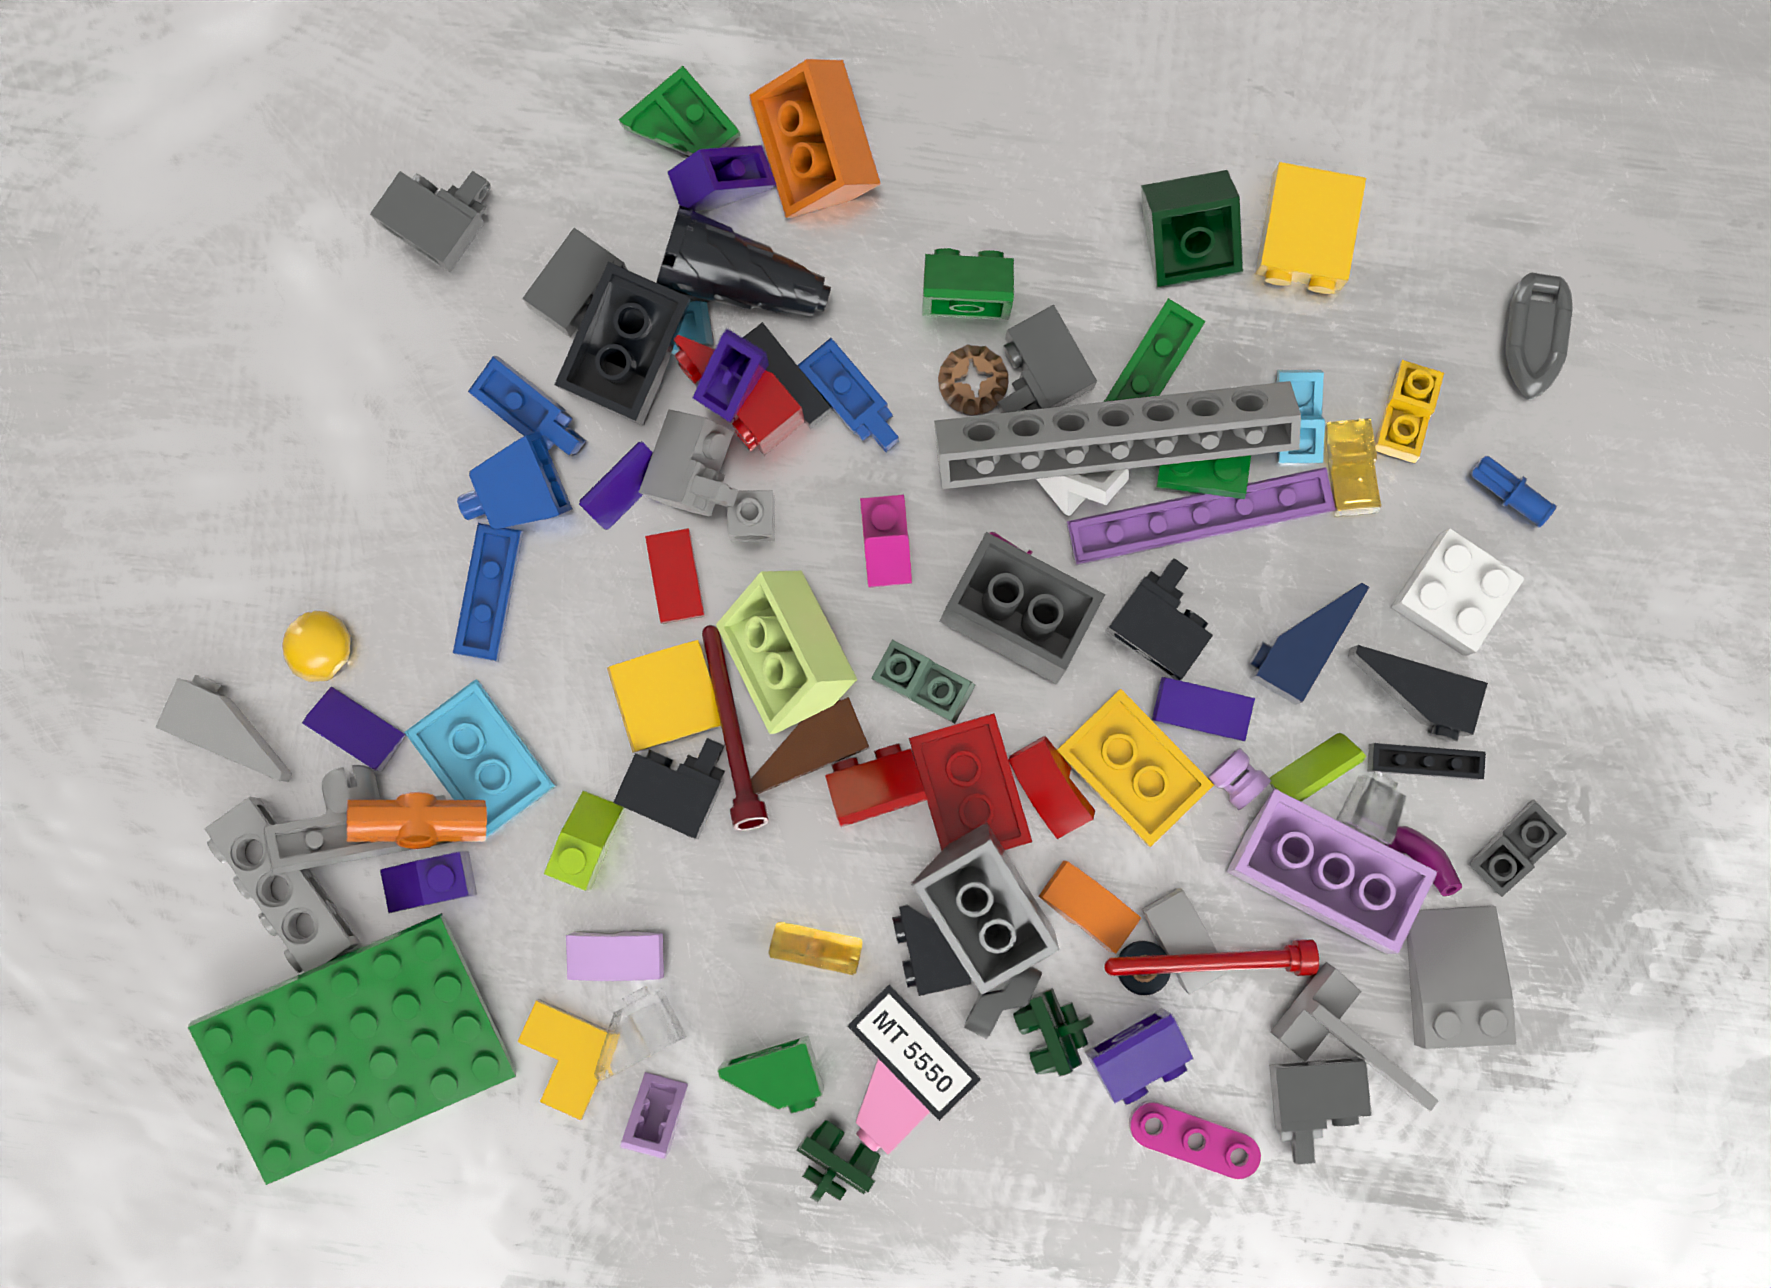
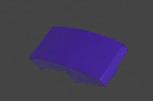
(1203, 709)

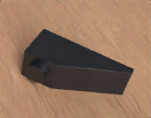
(1428, 693)

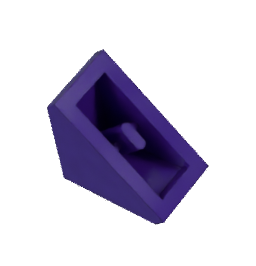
(730, 375)

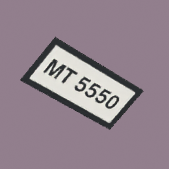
(914, 1052)

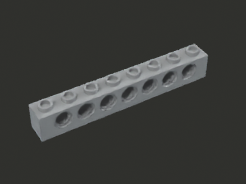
(1117, 435)

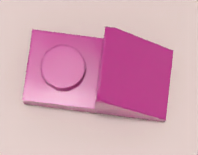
(886, 541)

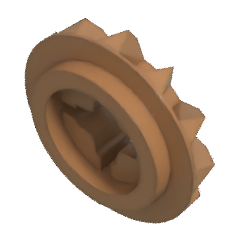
(960, 395)

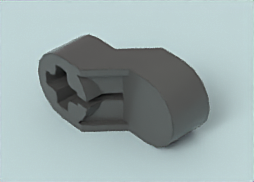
(990, 1005)

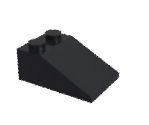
(623, 343)

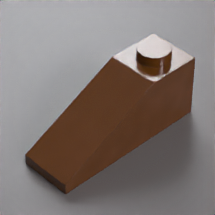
(813, 745)

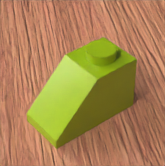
(584, 841)

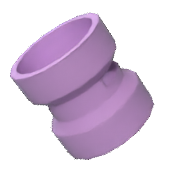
(1246, 786)

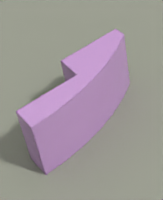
(614, 956)

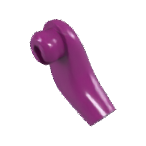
(1430, 854)

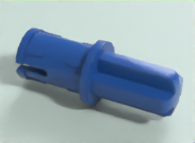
(1513, 491)

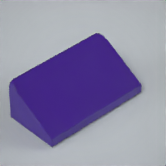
(618, 487)
(354, 729)

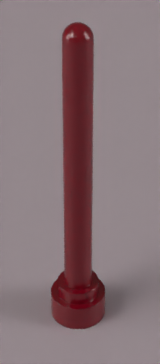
(747, 808)

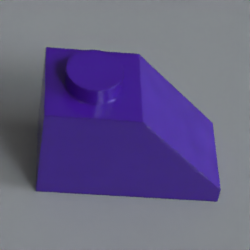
(721, 176)
(428, 881)

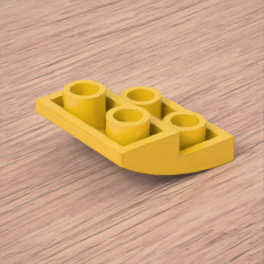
(664, 695)

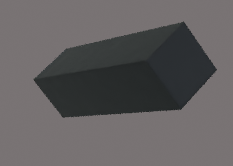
(790, 375)
(1426, 761)

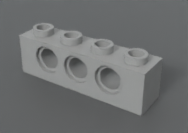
(331, 933)

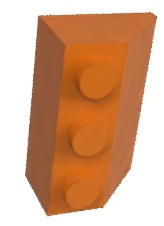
(814, 137)

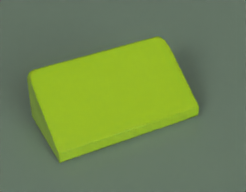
(1318, 767)

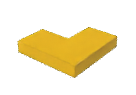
(576, 1048)

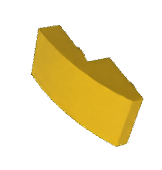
(1408, 411)

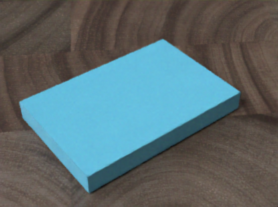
(480, 755)

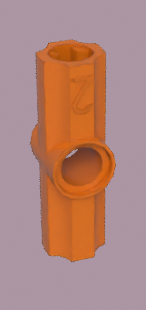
(416, 820)

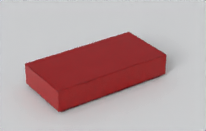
(675, 576)

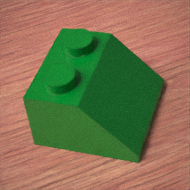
(968, 284)
(778, 1075)

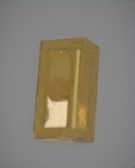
(815, 948)

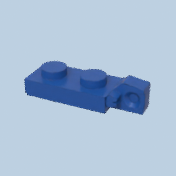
(849, 394)
(525, 406)

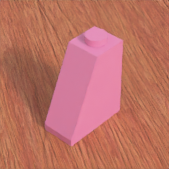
(887, 1111)

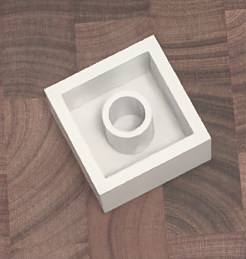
(1457, 592)

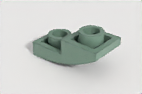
(923, 681)

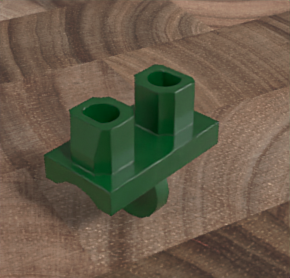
(1060, 1029)
(855, 1172)

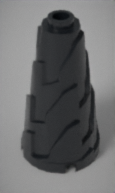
(725, 267)

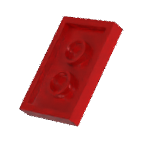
(970, 782)

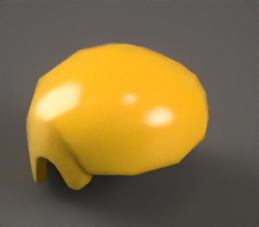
(316, 646)

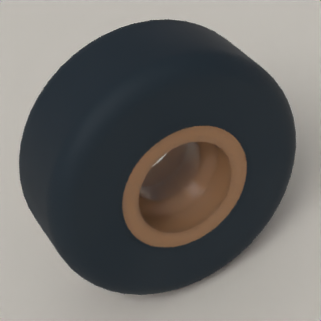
(1145, 984)

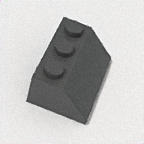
(1022, 608)
(985, 909)

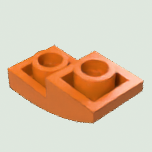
(1090, 907)

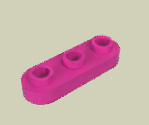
(1174, 1135)

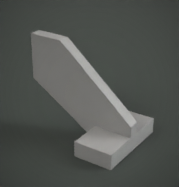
(1318, 1013)

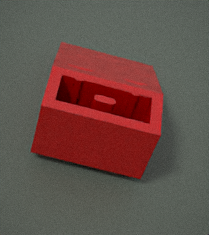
(767, 413)

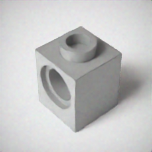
(752, 516)

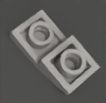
(1181, 932)

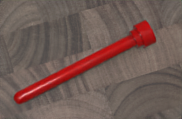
(1299, 958)

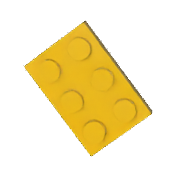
(1135, 768)

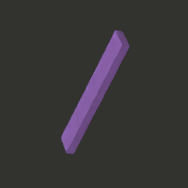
(1199, 517)

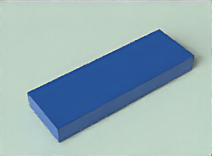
(488, 592)

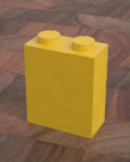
(1310, 227)

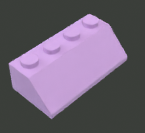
(1332, 872)

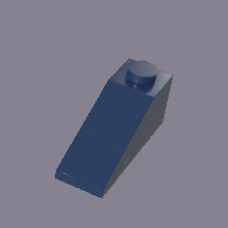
(1299, 654)

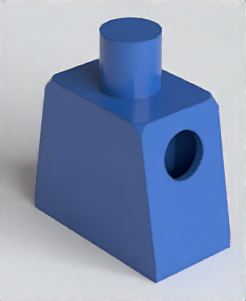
(516, 486)

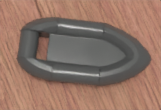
(1538, 333)

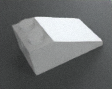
(1459, 979)

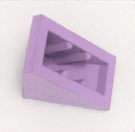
(654, 1116)

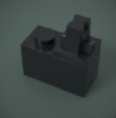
(1155, 626)
(670, 796)

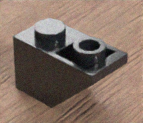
(932, 961)

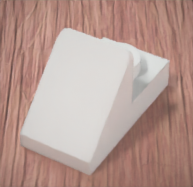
(1072, 490)

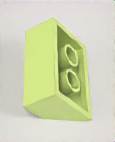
(785, 649)

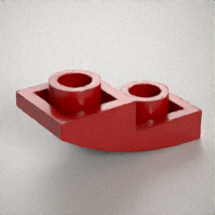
(1048, 786)

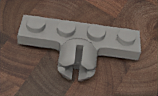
(324, 838)

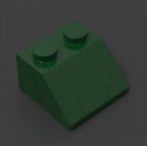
(1193, 227)

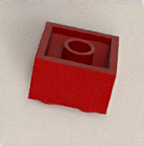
(875, 786)

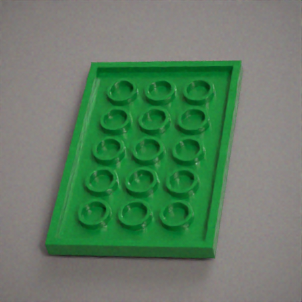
(353, 1049)

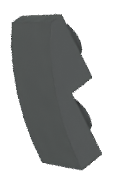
(1517, 848)

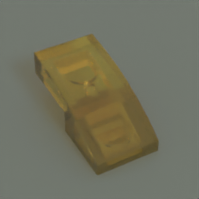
(1352, 467)

